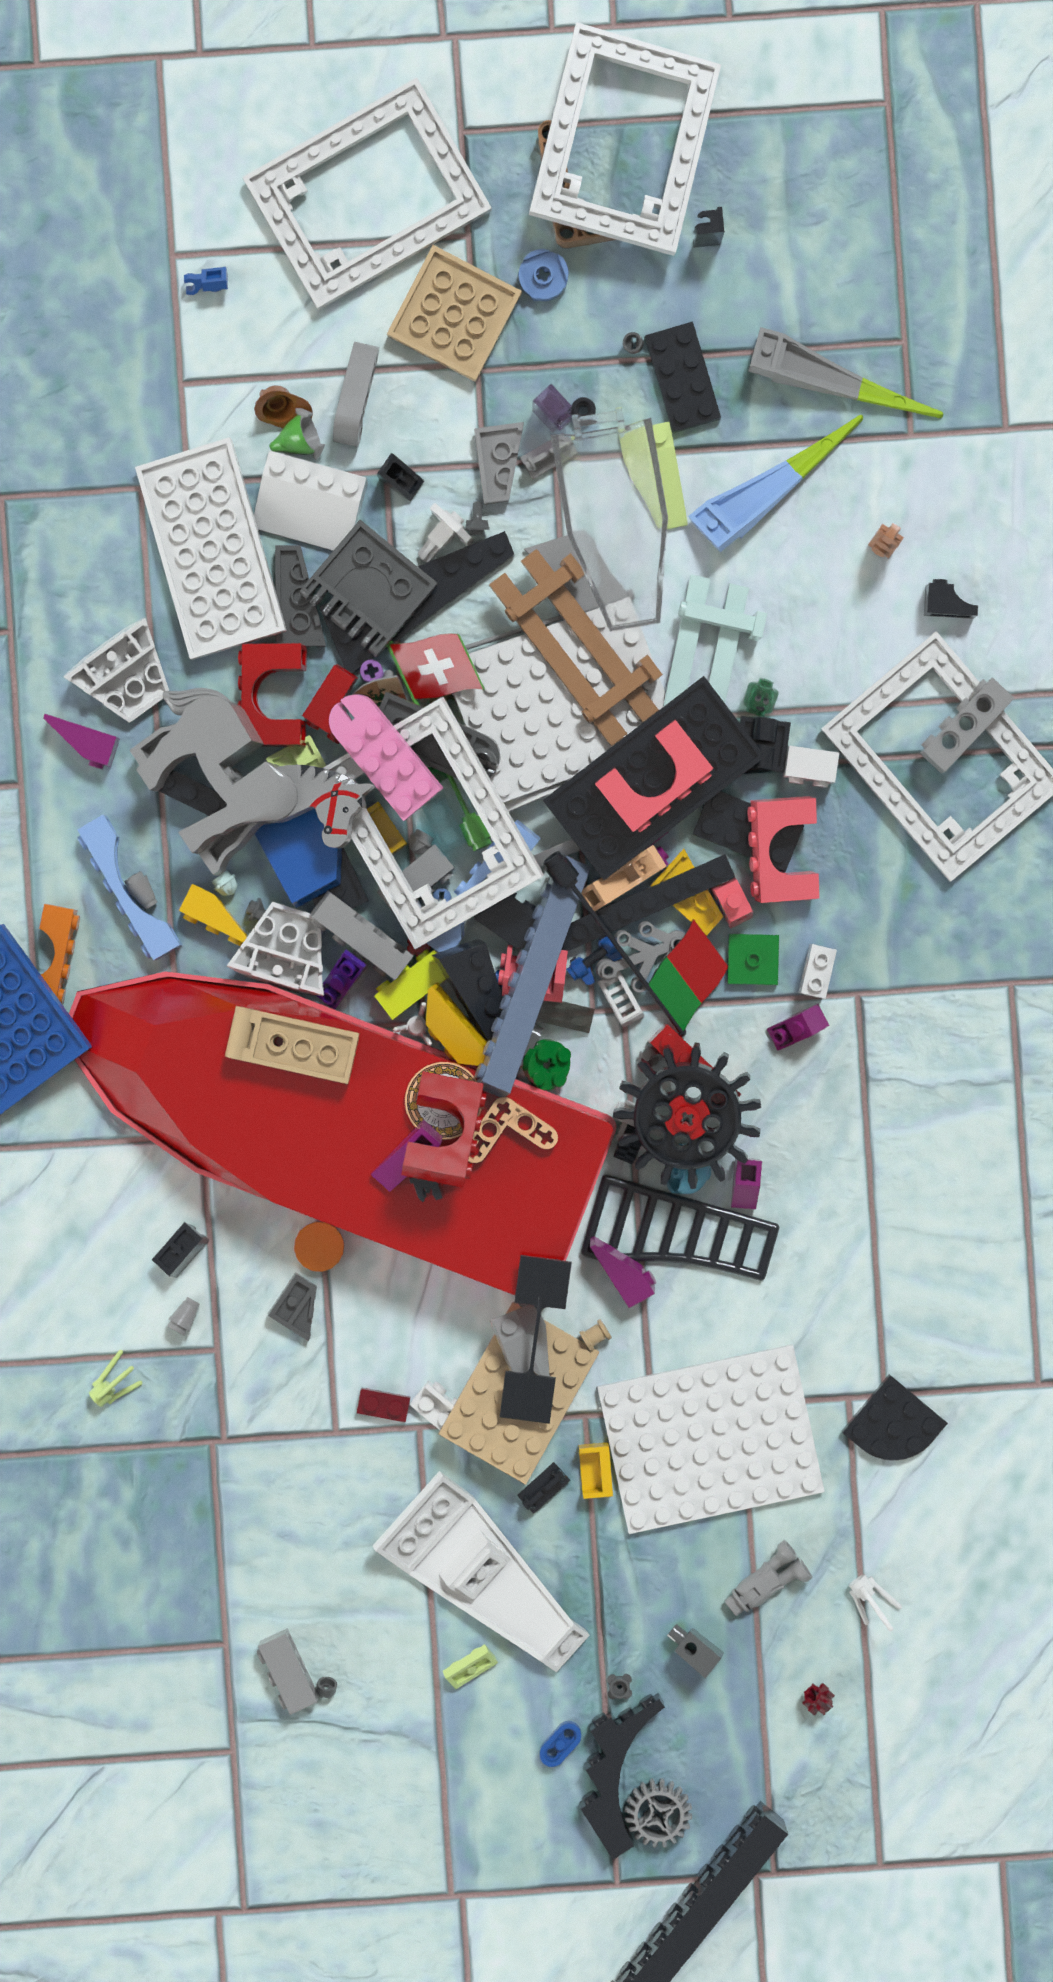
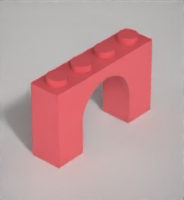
(689, 769)
(766, 819)

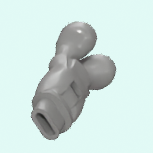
(766, 1581)

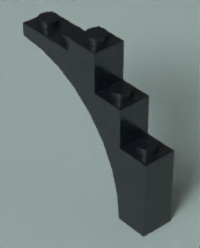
(604, 1769)

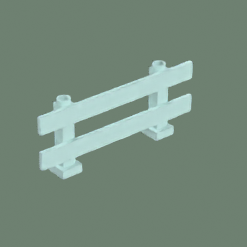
(731, 623)

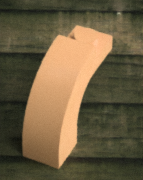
(624, 879)

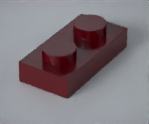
(383, 1404)

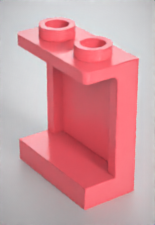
(556, 986)

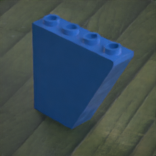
(301, 857)

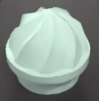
(225, 884)

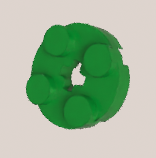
(559, 1066)

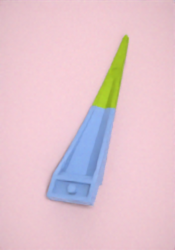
(741, 508)

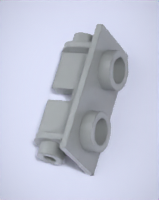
(539, 460)

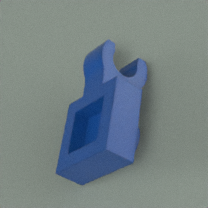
(209, 280)

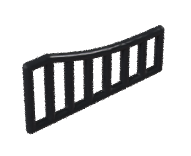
(677, 1203)

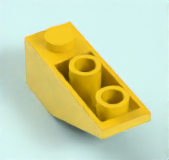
(209, 909)

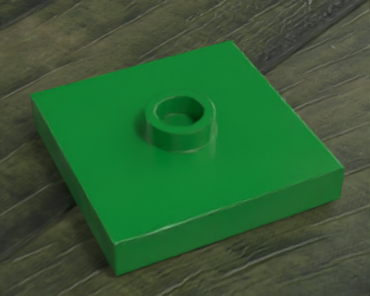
(753, 959)

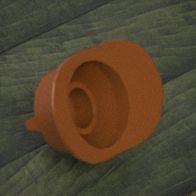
(278, 406)

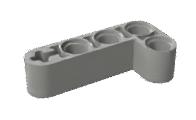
(355, 394)

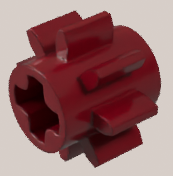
(818, 1699)

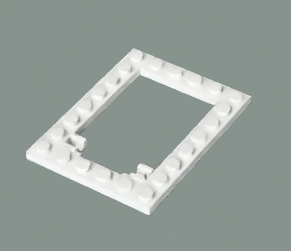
(274, 199)
(561, 205)
(965, 847)
(506, 878)

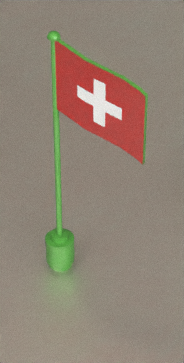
(434, 670)

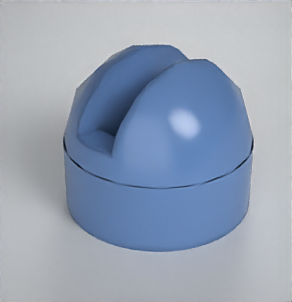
(447, 895)

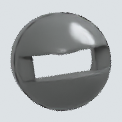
(628, 342)
(326, 1682)

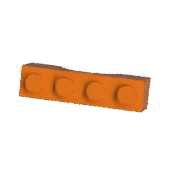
(59, 926)

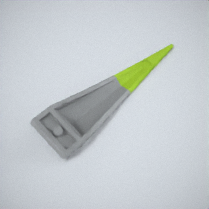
(798, 366)

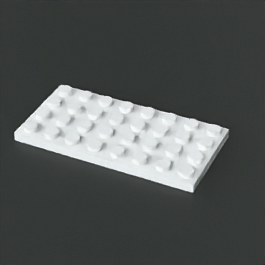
(210, 548)

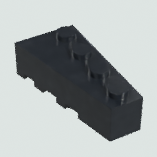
(474, 982)

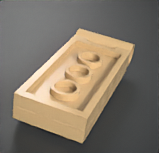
(306, 1045)

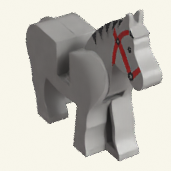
(271, 793)

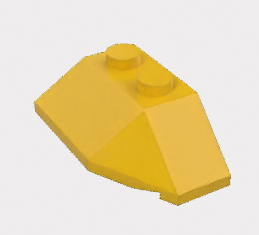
(453, 1028)

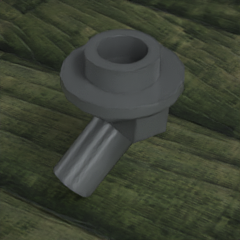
(477, 525)
(255, 909)

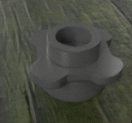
(623, 1692)

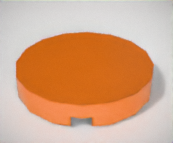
(319, 1246)

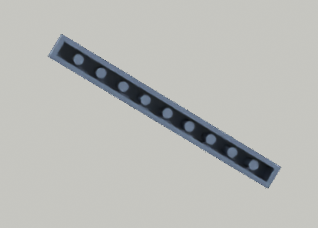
(529, 985)

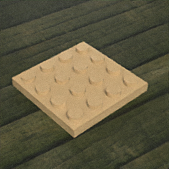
(454, 313)

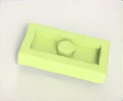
(470, 1666)

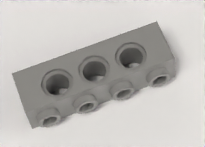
(997, 701)

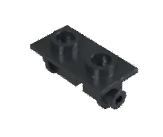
(543, 1488)

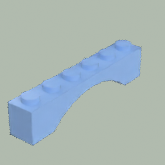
(103, 844)
(480, 870)

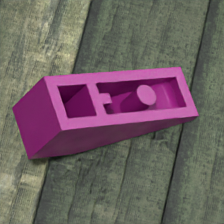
(89, 743)
(625, 1273)

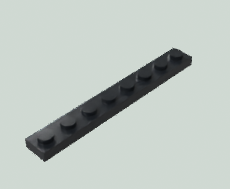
(649, 901)

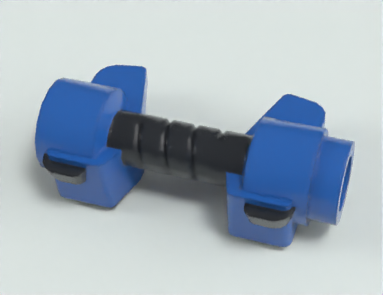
(580, 967)

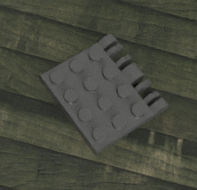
(371, 584)

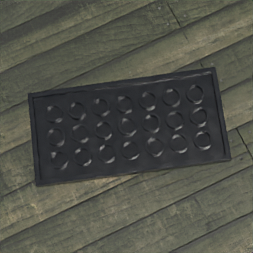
(650, 772)

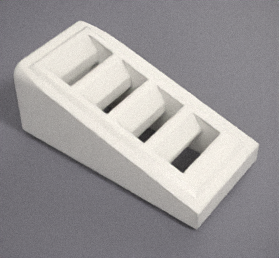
(632, 1017)

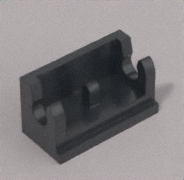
(711, 232)
(420, 1184)
(180, 1250)

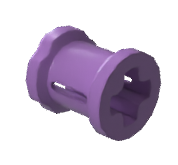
(364, 669)

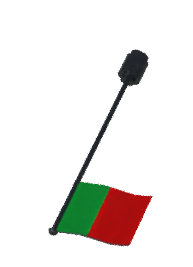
(683, 975)

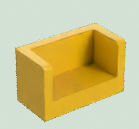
(386, 828)
(595, 1470)

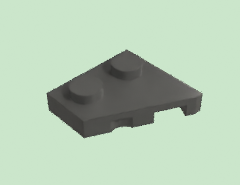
(296, 1306)

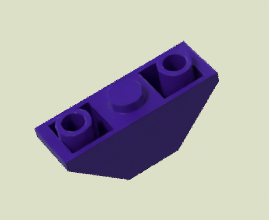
(342, 978)

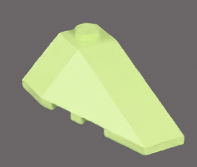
(670, 475)

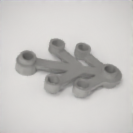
(646, 955)

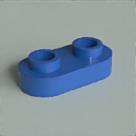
(561, 1743)

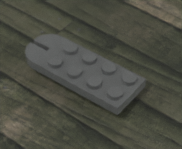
(428, 749)

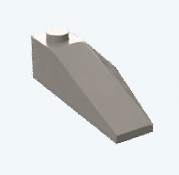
(516, 1338)

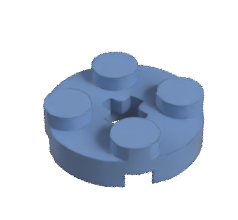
(550, 262)

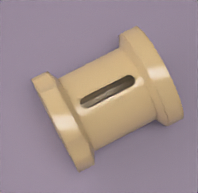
(595, 1334)

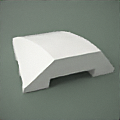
(123, 672)
(283, 951)

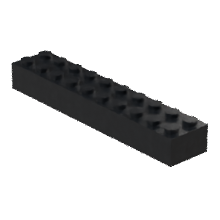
(707, 1898)

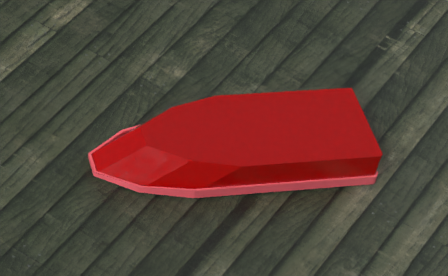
(318, 1140)

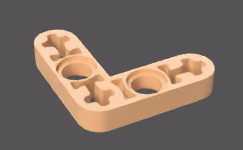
(512, 1121)

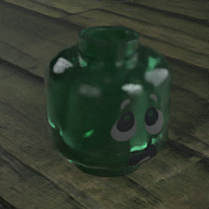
(760, 697)

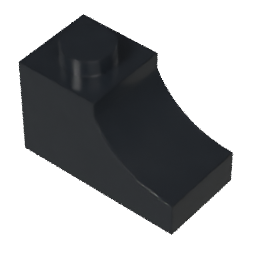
(944, 602)

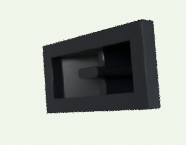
(399, 477)

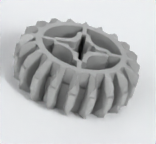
(650, 1818)

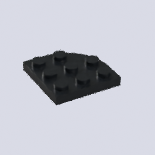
(894, 1423)

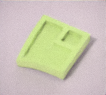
(298, 755)

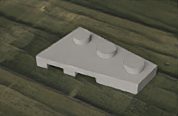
(497, 459)

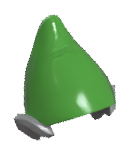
(299, 436)

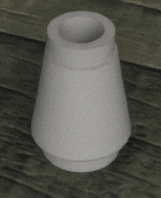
(141, 890)
(184, 1316)

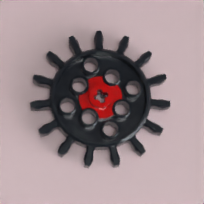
(685, 1076)

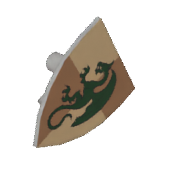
(377, 688)

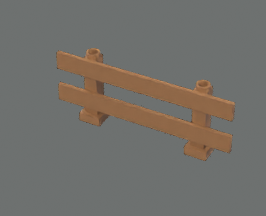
(552, 586)

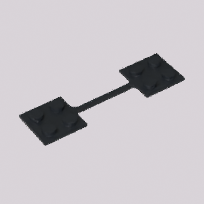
(542, 1285)

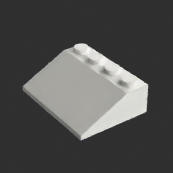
(308, 501)

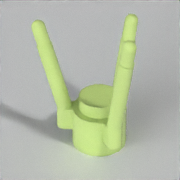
(104, 1391)

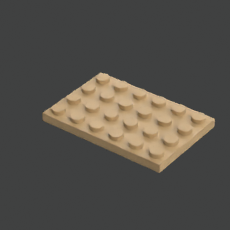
(512, 1443)

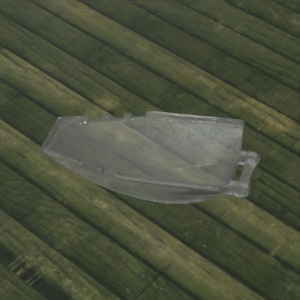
(615, 515)

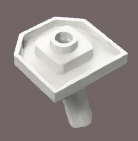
(448, 527)

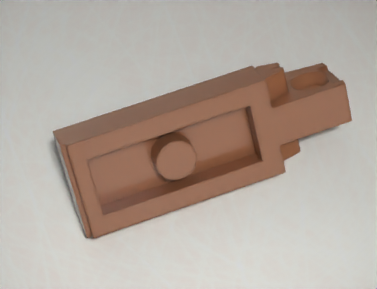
(886, 540)

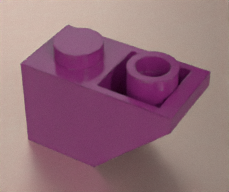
(798, 1027)
(746, 1184)

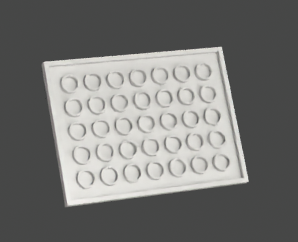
(536, 716)
(710, 1439)

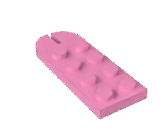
(383, 754)

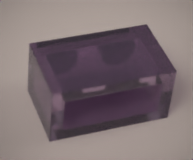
(552, 409)

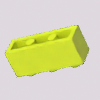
(410, 985)

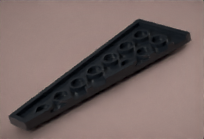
(453, 575)

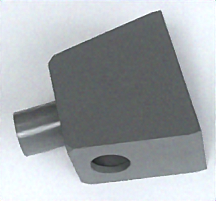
(703, 1658)

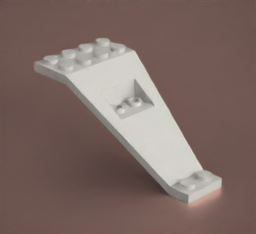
(446, 1542)

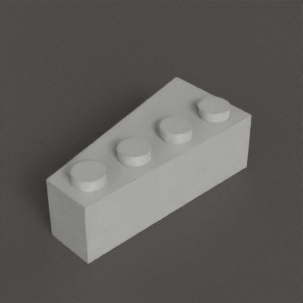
(361, 935)

